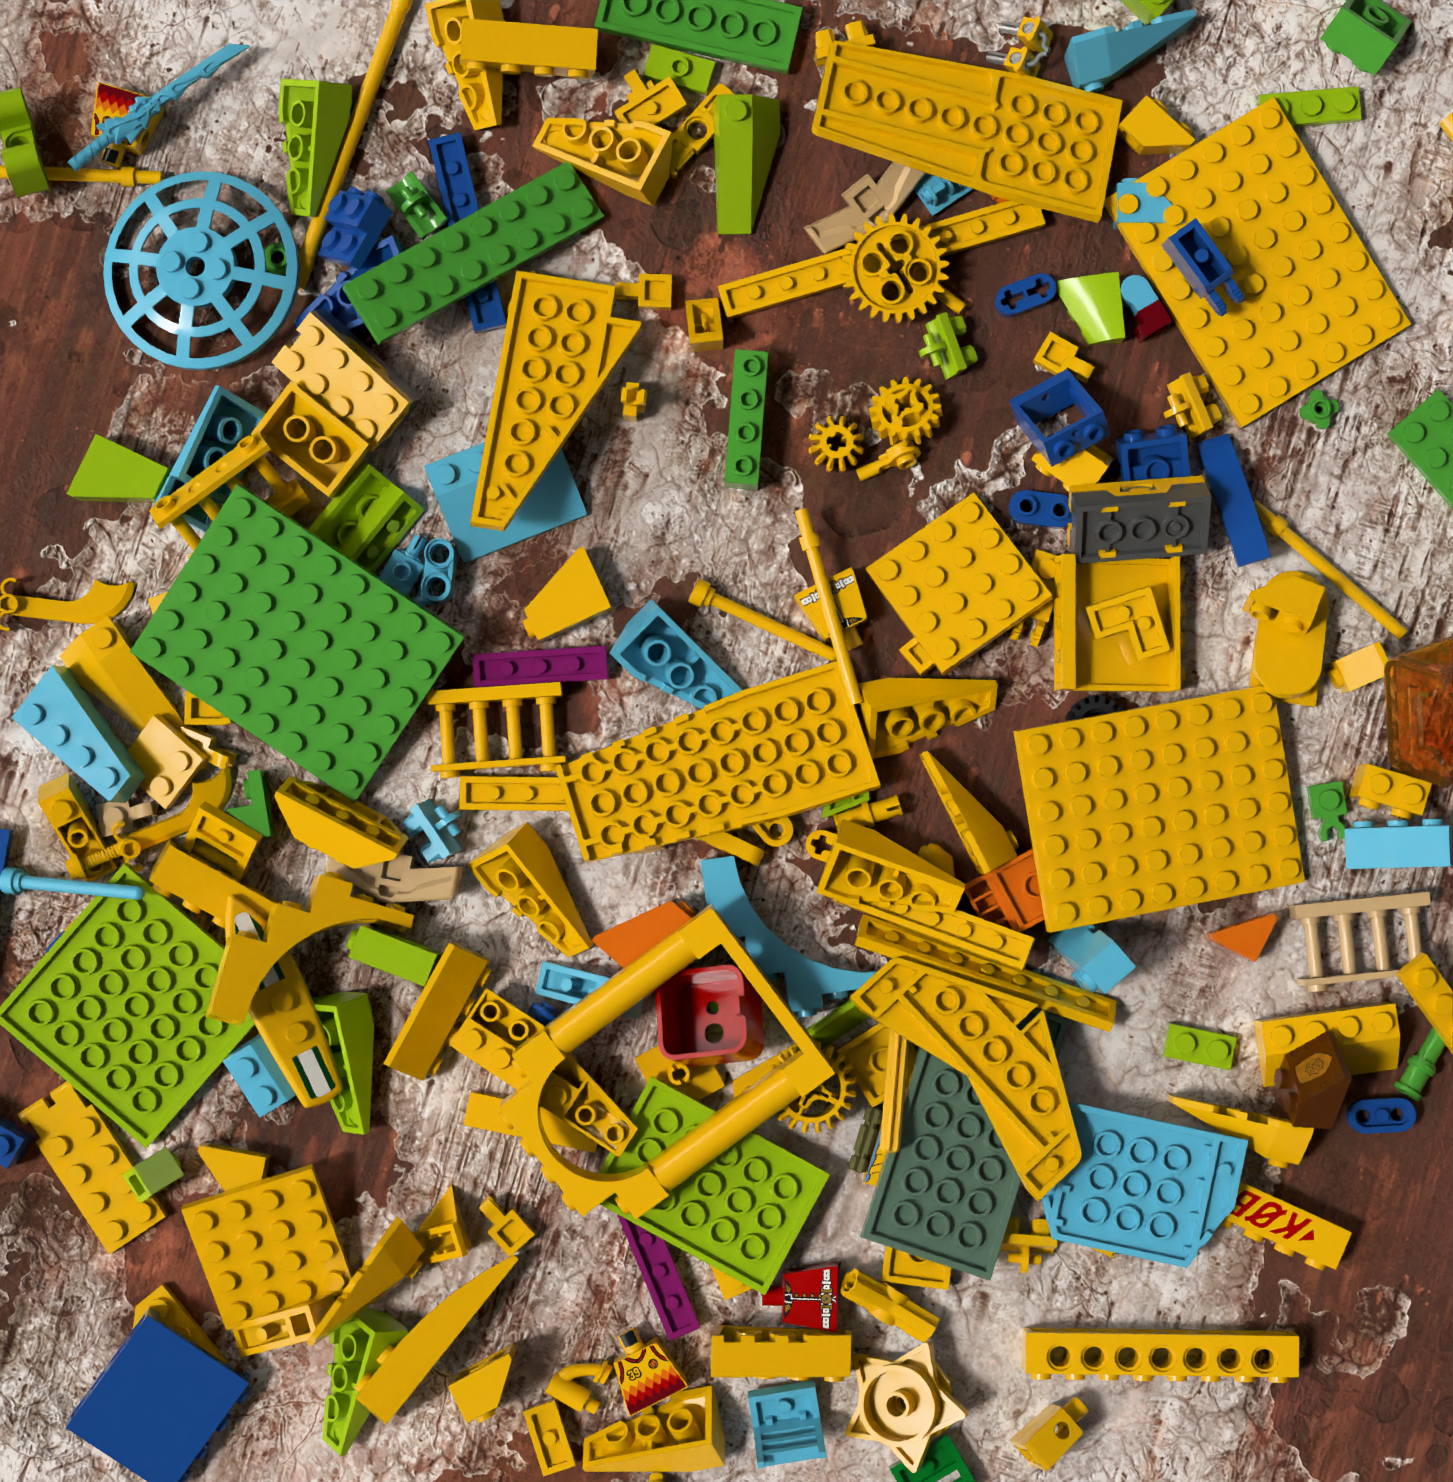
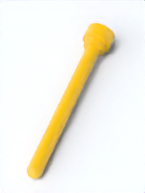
(706, 596)

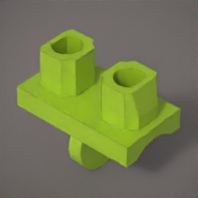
(944, 347)

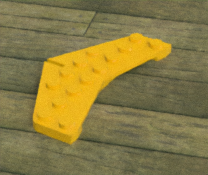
(1007, 1067)

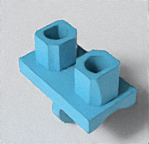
(438, 827)

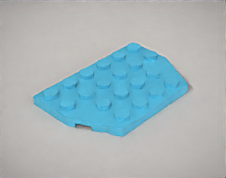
(1144, 1186)

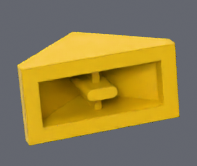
(704, 325)

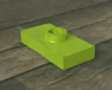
(686, 70)

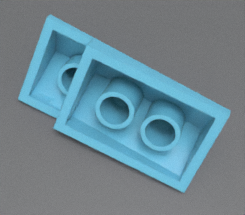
(217, 431)

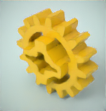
(904, 409)

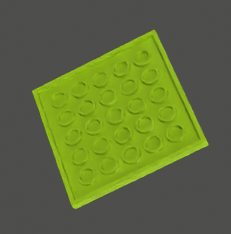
(126, 1008)

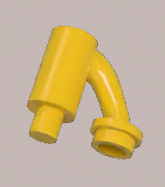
(573, 1394)

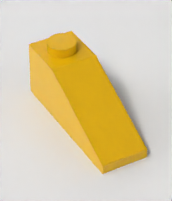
(282, 1326)

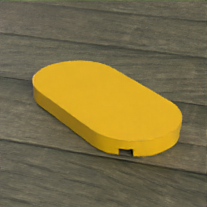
(1289, 661)

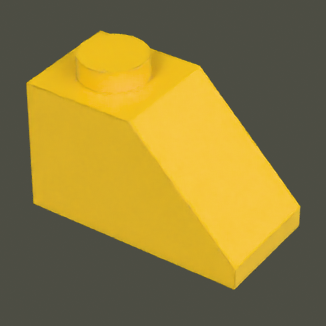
(1358, 668)
(234, 1166)

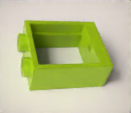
(393, 954)

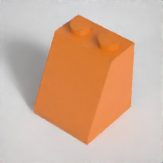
(639, 934)

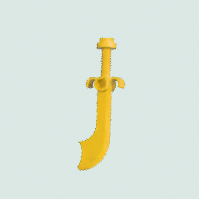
(97, 604)
(213, 791)

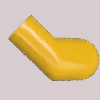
(938, 857)

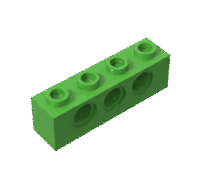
(746, 419)

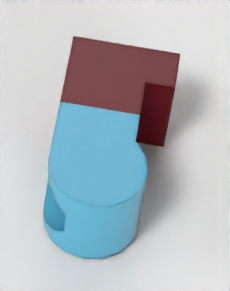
(1145, 307)

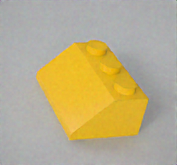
(312, 440)

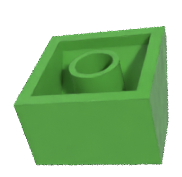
(1366, 33)

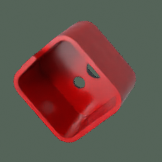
(685, 1017)

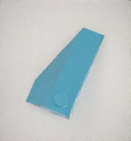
(1105, 54)
(667, 658)

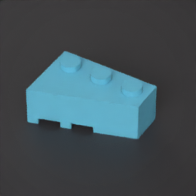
(1399, 845)

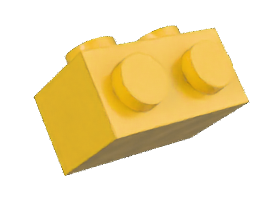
(1390, 790)

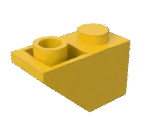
(1153, 131)
(1079, 469)
(1287, 602)

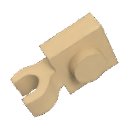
(113, 811)

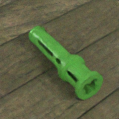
(1421, 1067)

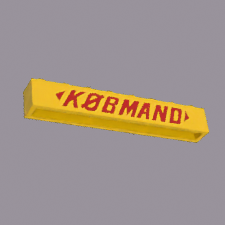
(1288, 1227)

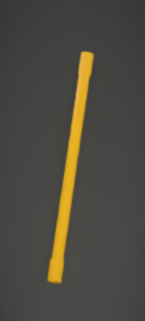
(352, 135)

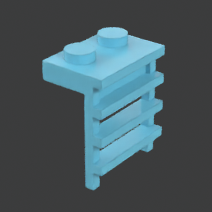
(786, 1424)

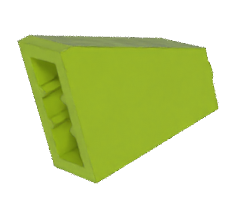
(117, 475)

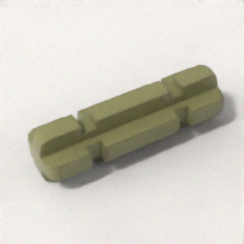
(865, 1139)

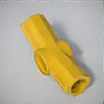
(889, 1304)

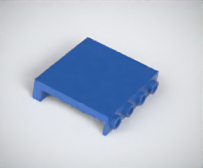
(158, 1402)

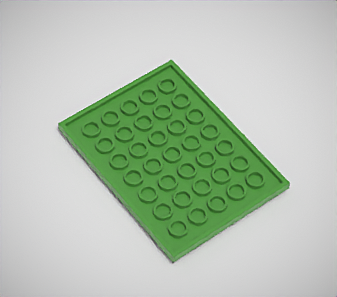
(297, 642)

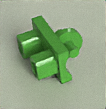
(417, 205)

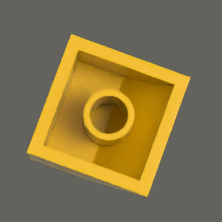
(482, 1385)

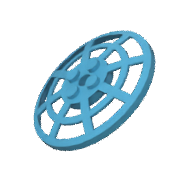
(217, 278)

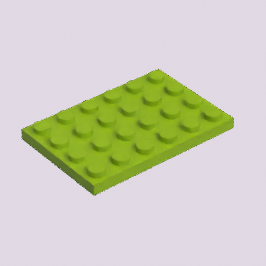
(734, 1210)

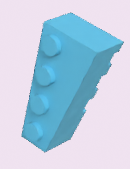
(73, 730)

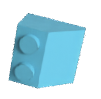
(259, 1076)

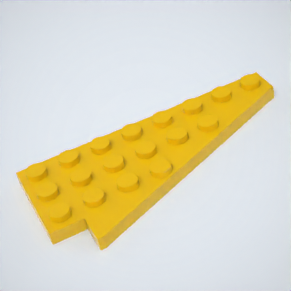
(550, 370)

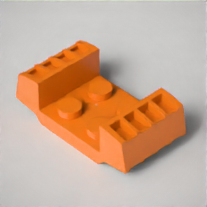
(1008, 894)

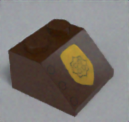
(1313, 1082)

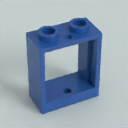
(1061, 392)

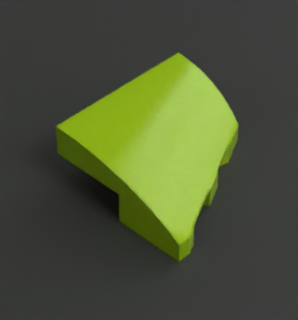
(1095, 306)

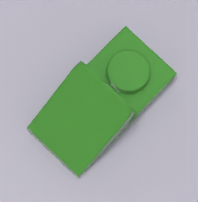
(259, 814)

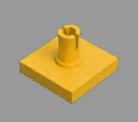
(692, 1081)

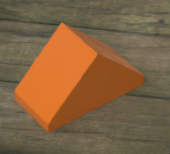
(1245, 937)

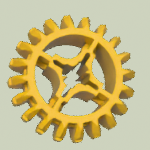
(837, 1100)

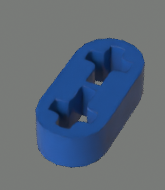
(1022, 288)

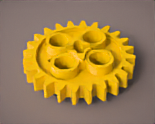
(919, 251)

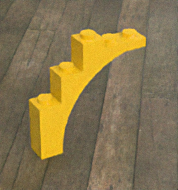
(249, 960)

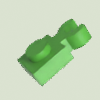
(1327, 803)

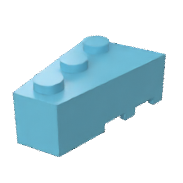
(1093, 956)

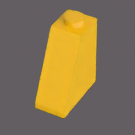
(567, 600)

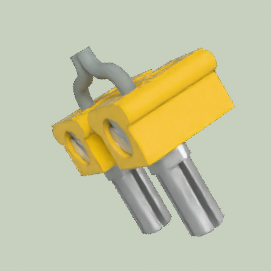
(1035, 37)

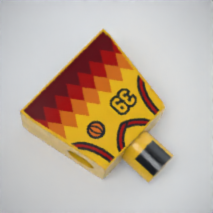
(113, 102)
(646, 1372)

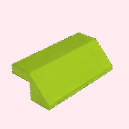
(367, 517)

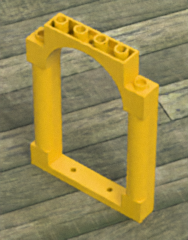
(651, 1183)

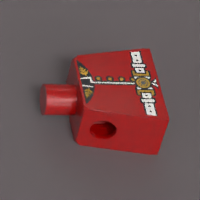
(807, 1296)

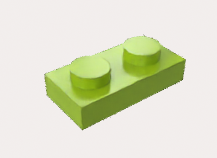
(1199, 1046)

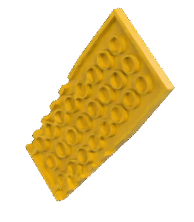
(722, 767)

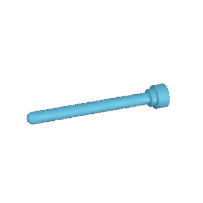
(17, 881)

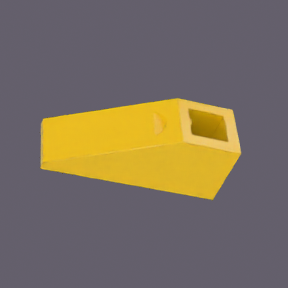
(74, 822)

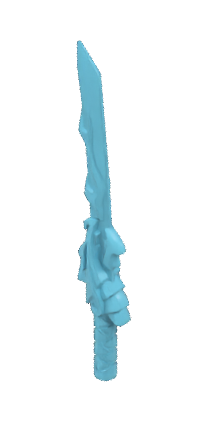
(144, 109)

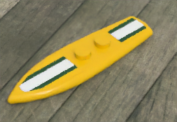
(288, 1018)

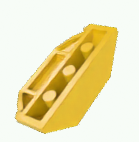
(338, 825)

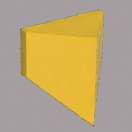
(443, 1231)

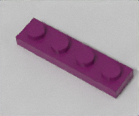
(540, 666)
(661, 1280)

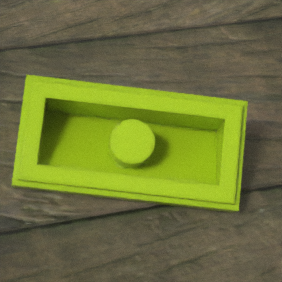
(836, 1023)

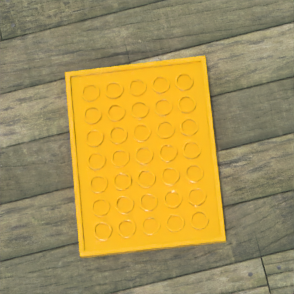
(1293, 254)
(1158, 807)

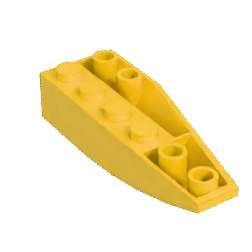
(569, 1092)

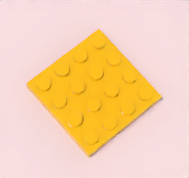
(958, 583)
(268, 1245)

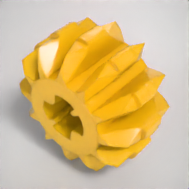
(843, 453)

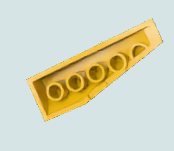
(421, 1348)

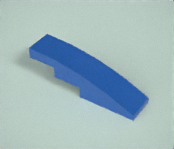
(1233, 500)

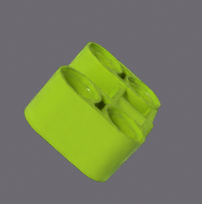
(21, 150)

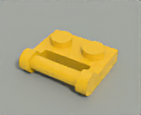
(225, 835)

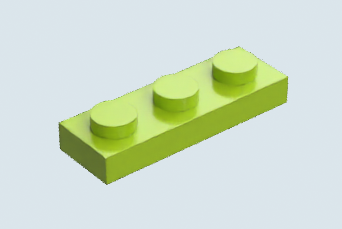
(1318, 106)

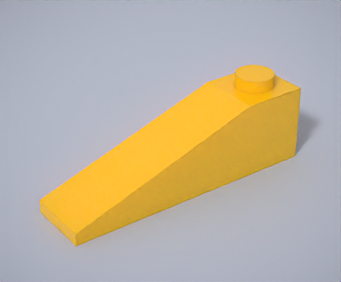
(116, 677)
(1266, 1134)
(382, 1271)

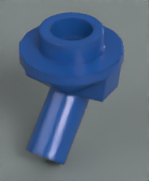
(542, 1013)

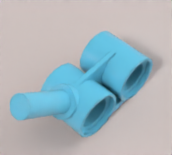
(434, 571)

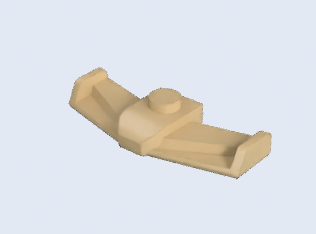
(865, 202)
(398, 881)

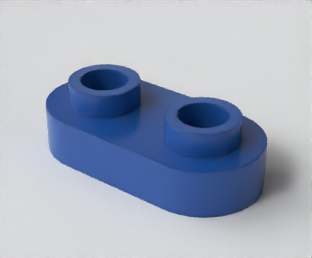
(1042, 509)
(1379, 1115)

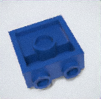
(356, 227)
(1153, 454)

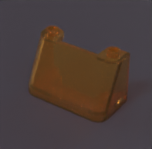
(1421, 712)

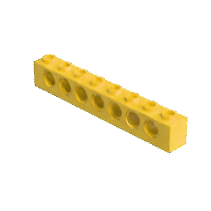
(1281, 1365)

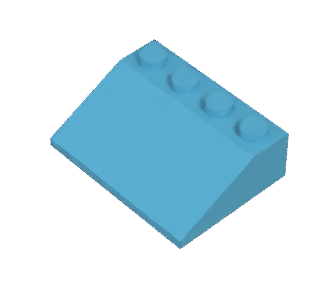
(549, 505)

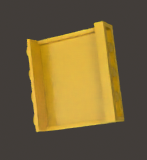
(1110, 661)

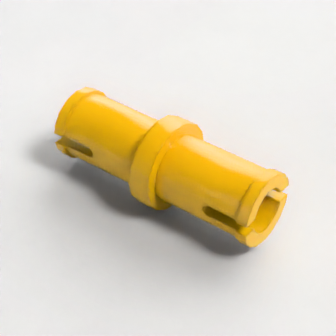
(871, 813)

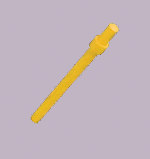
(126, 176)
(1278, 526)
(810, 543)

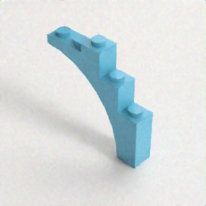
(803, 977)

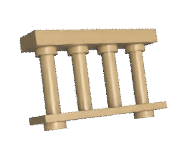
(1343, 913)

